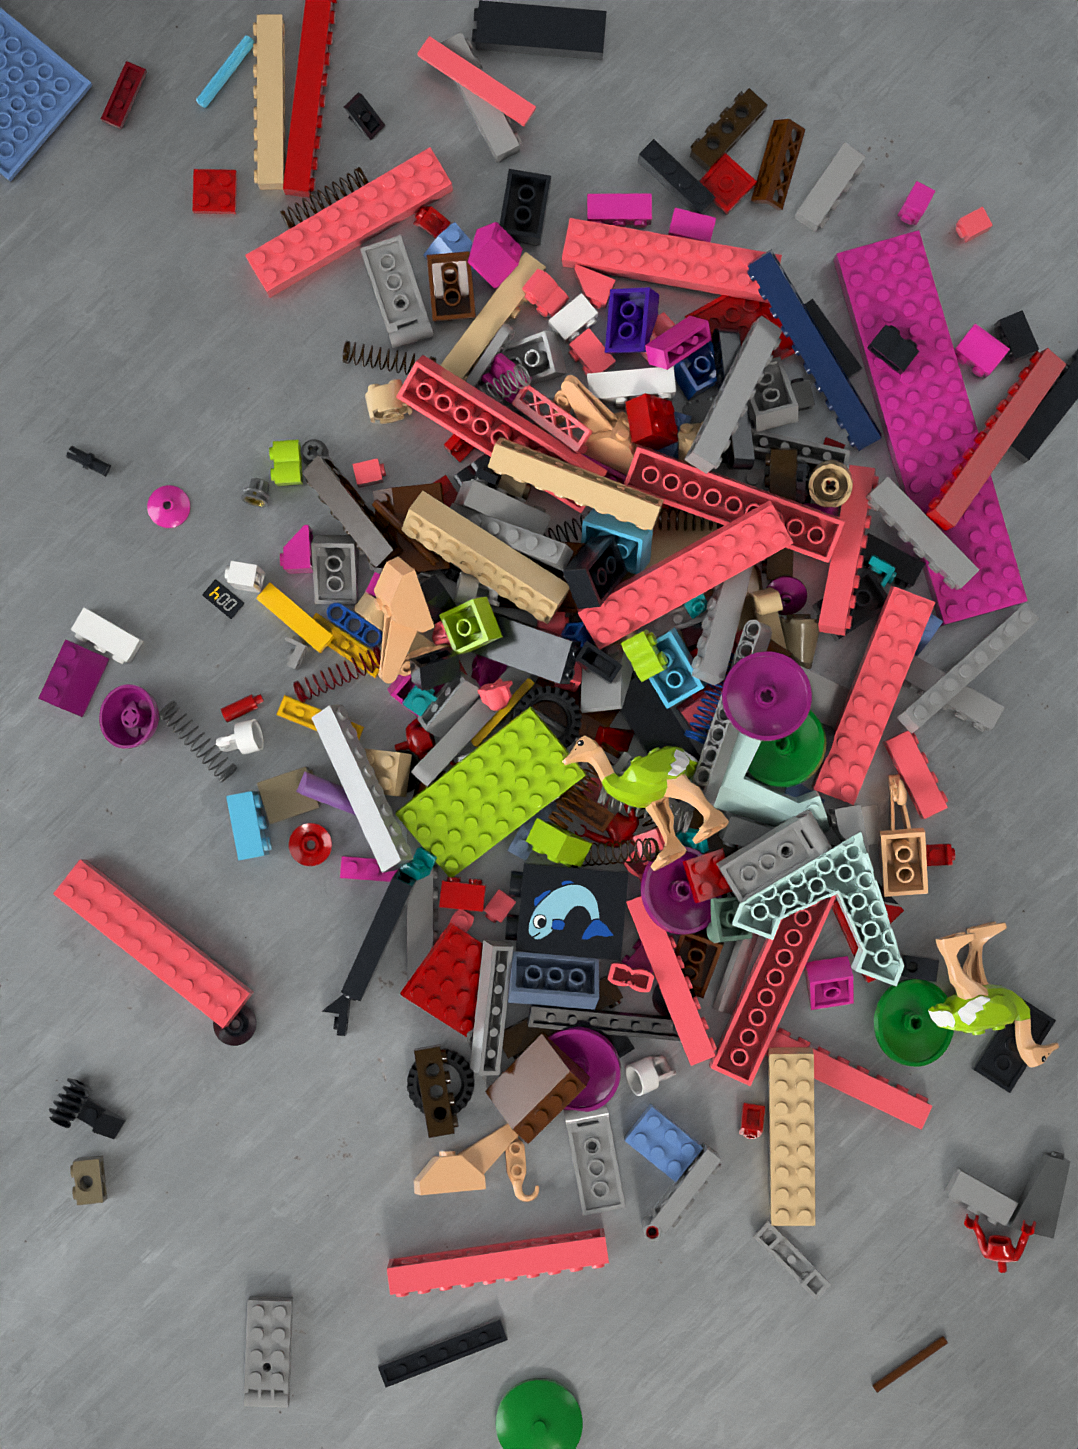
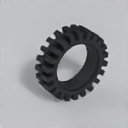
(563, 700)
(467, 1084)

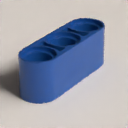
(347, 617)

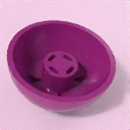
(128, 716)

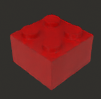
(651, 421)
(462, 895)

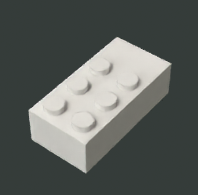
(621, 386)

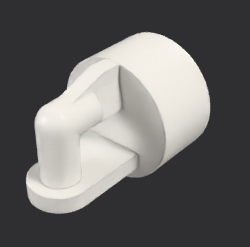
(467, 589)
(246, 738)
(642, 1074)

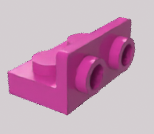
(500, 366)
(486, 670)

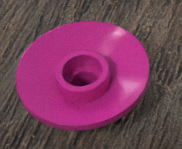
(176, 513)

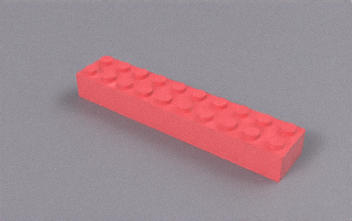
(349, 222)
(661, 259)
(481, 418)
(727, 499)
(687, 574)
(873, 694)
(153, 943)
(768, 993)
(497, 1262)

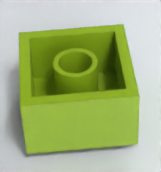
(470, 625)
(558, 843)

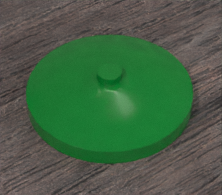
(792, 758)
(905, 1025)
(539, 1416)

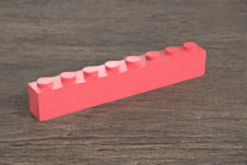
(847, 554)
(673, 985)
(860, 1084)

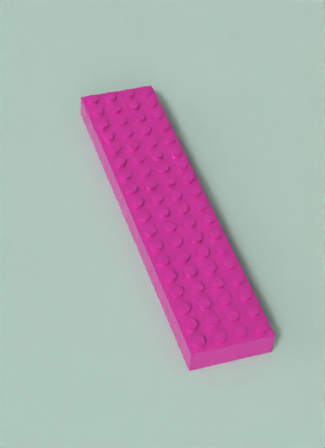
(927, 415)

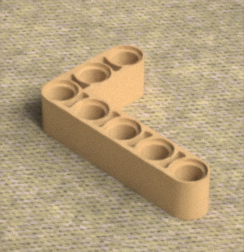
(765, 608)
(367, 609)

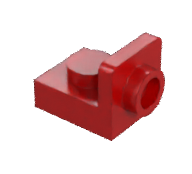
(431, 221)
(458, 447)
(940, 854)
(752, 1120)

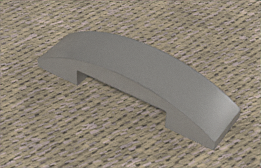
(792, 1260)

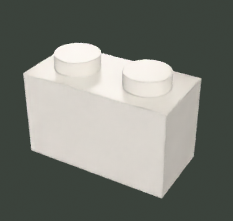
(573, 319)

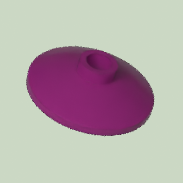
(792, 589)

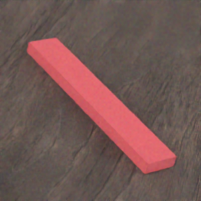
(476, 81)

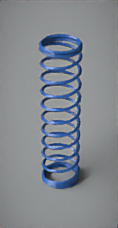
(688, 732)

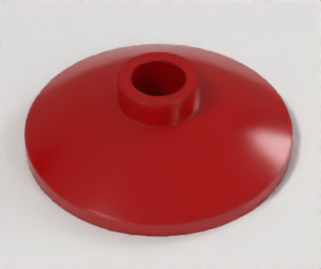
(300, 850)

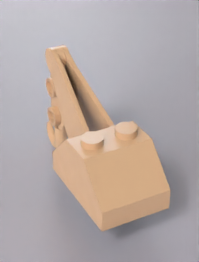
(611, 434)
(405, 613)
(902, 850)
(467, 1169)

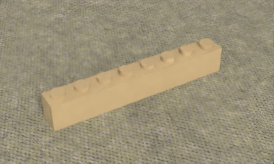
(270, 101)
(498, 311)
(575, 483)

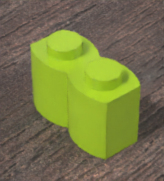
(287, 463)
(644, 655)

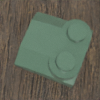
(722, 916)

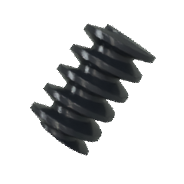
(69, 1103)

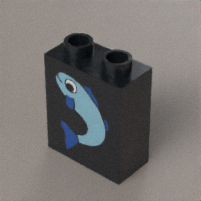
(568, 911)

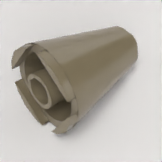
(801, 637)

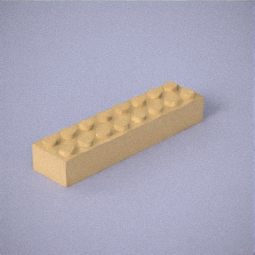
(485, 557)
(791, 1136)

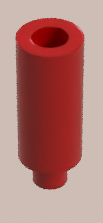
(241, 707)

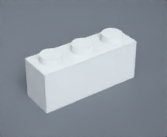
(245, 576)
(106, 636)

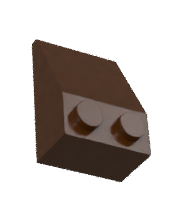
(451, 286)
(699, 959)

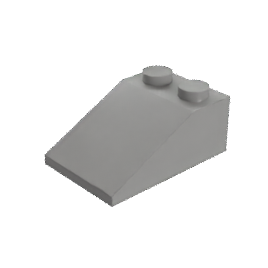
(539, 356)
(774, 399)
(335, 569)
(598, 694)
(847, 822)

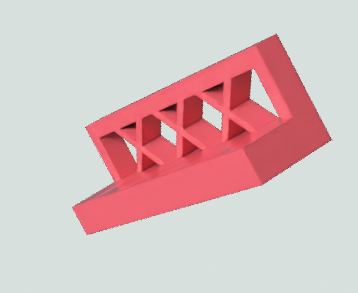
(550, 424)

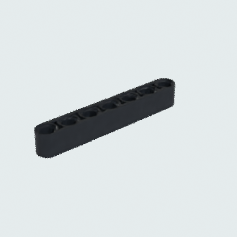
(725, 348)

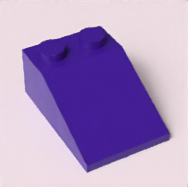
(631, 319)

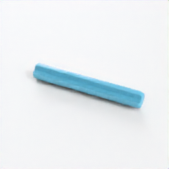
(225, 71)

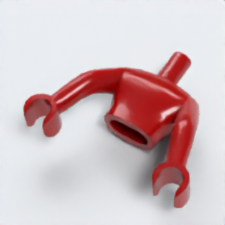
(418, 740)
(619, 829)
(1000, 1247)

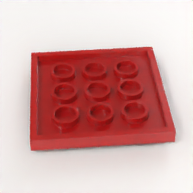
(741, 314)
(449, 980)

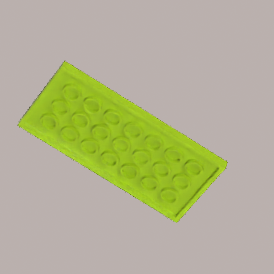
(490, 792)

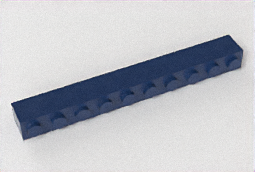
(814, 350)

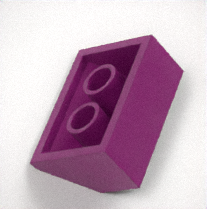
(73, 678)

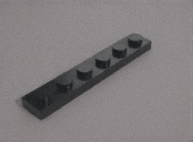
(442, 1352)

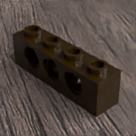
(746, 102)
(435, 1125)

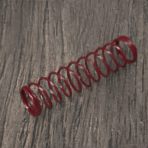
(302, 697)

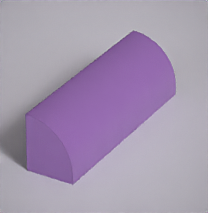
(325, 792)

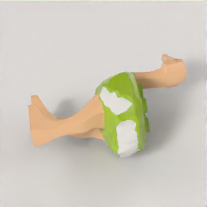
(649, 785)
(981, 1004)

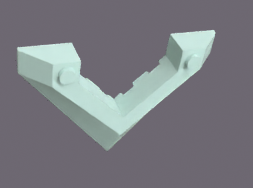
(757, 800)
(848, 876)

